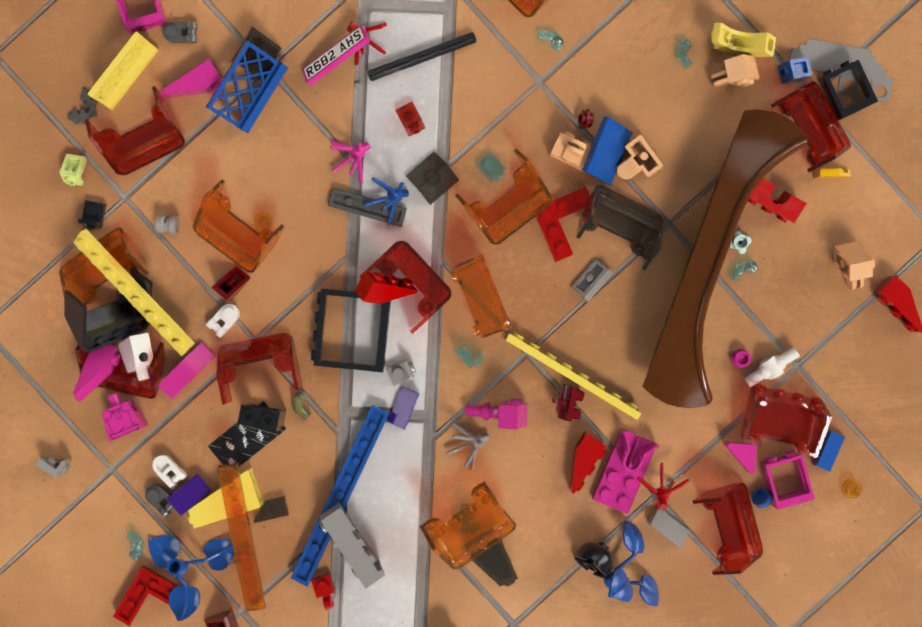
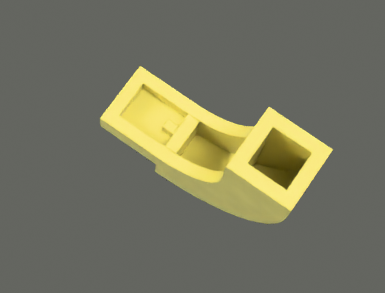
(741, 43)

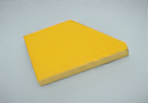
(832, 173)

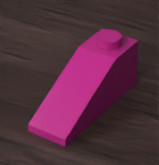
(200, 80)
(95, 370)

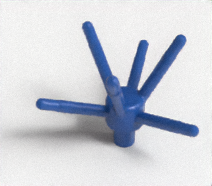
(393, 196)

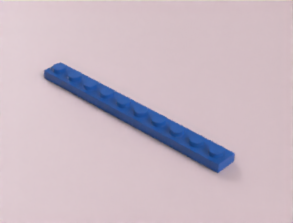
(341, 492)

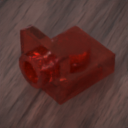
(410, 119)

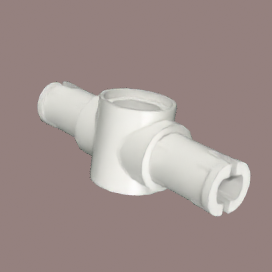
(771, 367)

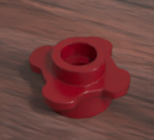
(585, 119)

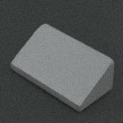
(592, 280)
(668, 527)

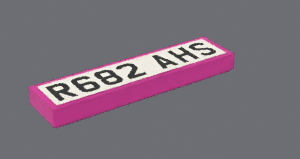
(336, 55)

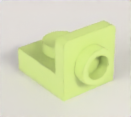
(73, 169)

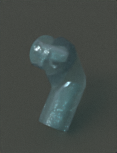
(682, 51)

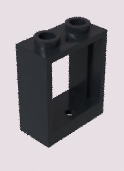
(832, 97)
(261, 417)

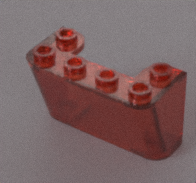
(786, 419)

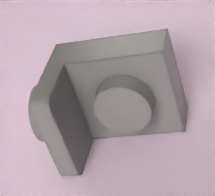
(401, 372)
(52, 467)

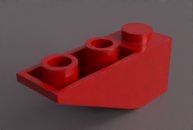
(381, 288)
(900, 300)
(586, 454)

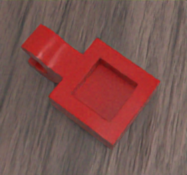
(323, 588)

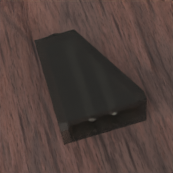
(497, 564)

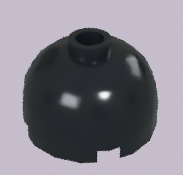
(596, 558)

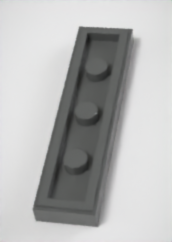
(355, 204)

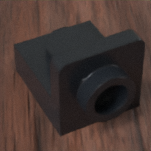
(93, 214)

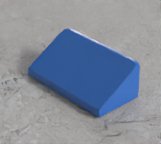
(829, 450)

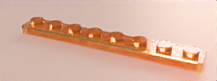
(241, 536)

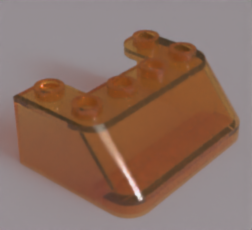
(469, 530)

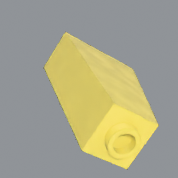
(213, 508)

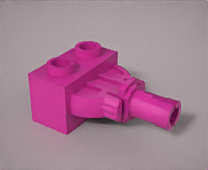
(509, 414)

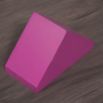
(744, 453)

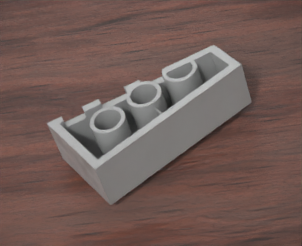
(352, 545)

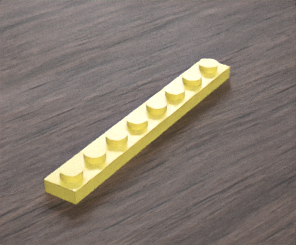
(133, 292)
(580, 379)

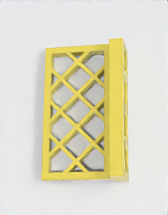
(123, 71)

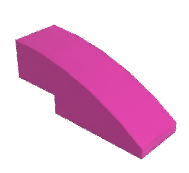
(186, 370)

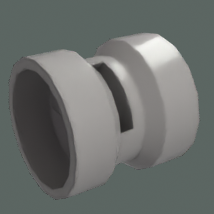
(167, 224)

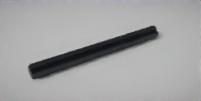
(421, 56)

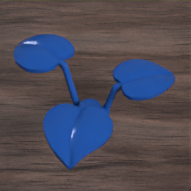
(619, 583)
(185, 599)

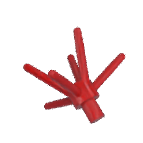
(352, 26)
(662, 494)

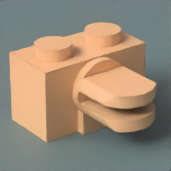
(740, 71)
(571, 150)
(641, 158)
(853, 263)

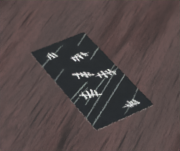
(241, 443)

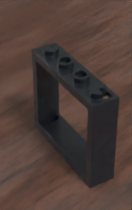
(318, 335)

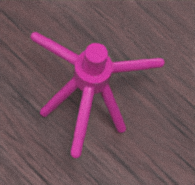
(356, 153)

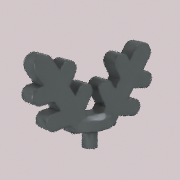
(90, 104)

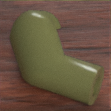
(297, 405)

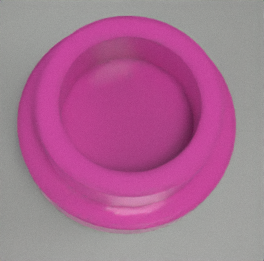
(741, 358)

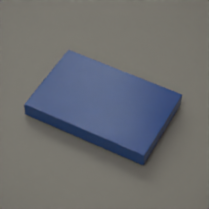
(607, 150)

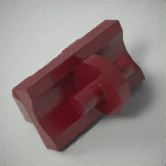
(566, 403)

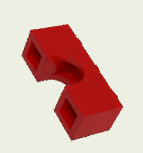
(786, 206)

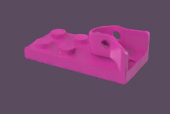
(626, 462)

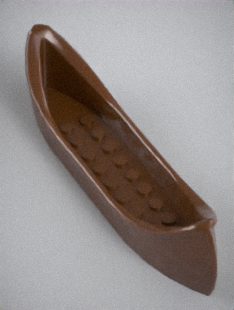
(677, 365)

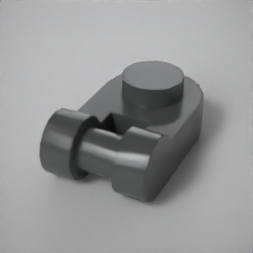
(174, 32)
(154, 495)

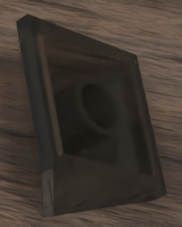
(262, 43)
(432, 177)

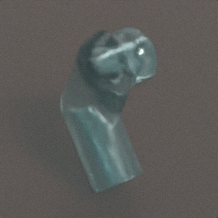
(553, 37)
(742, 267)
(137, 545)

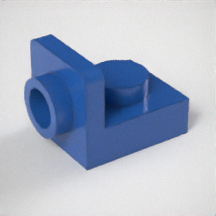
(794, 70)

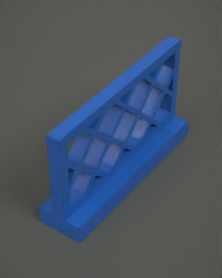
(262, 93)

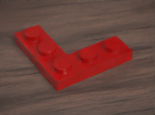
(550, 222)
(145, 583)

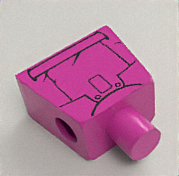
(122, 418)

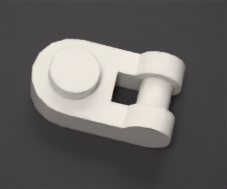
(229, 314)
(163, 465)

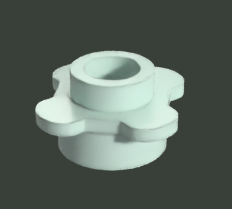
(740, 247)

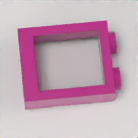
(142, 23)
(794, 498)

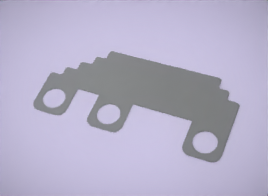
(829, 55)

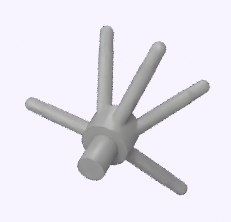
(473, 441)

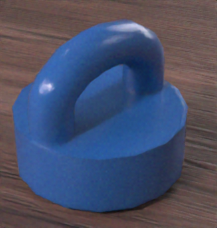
(761, 498)

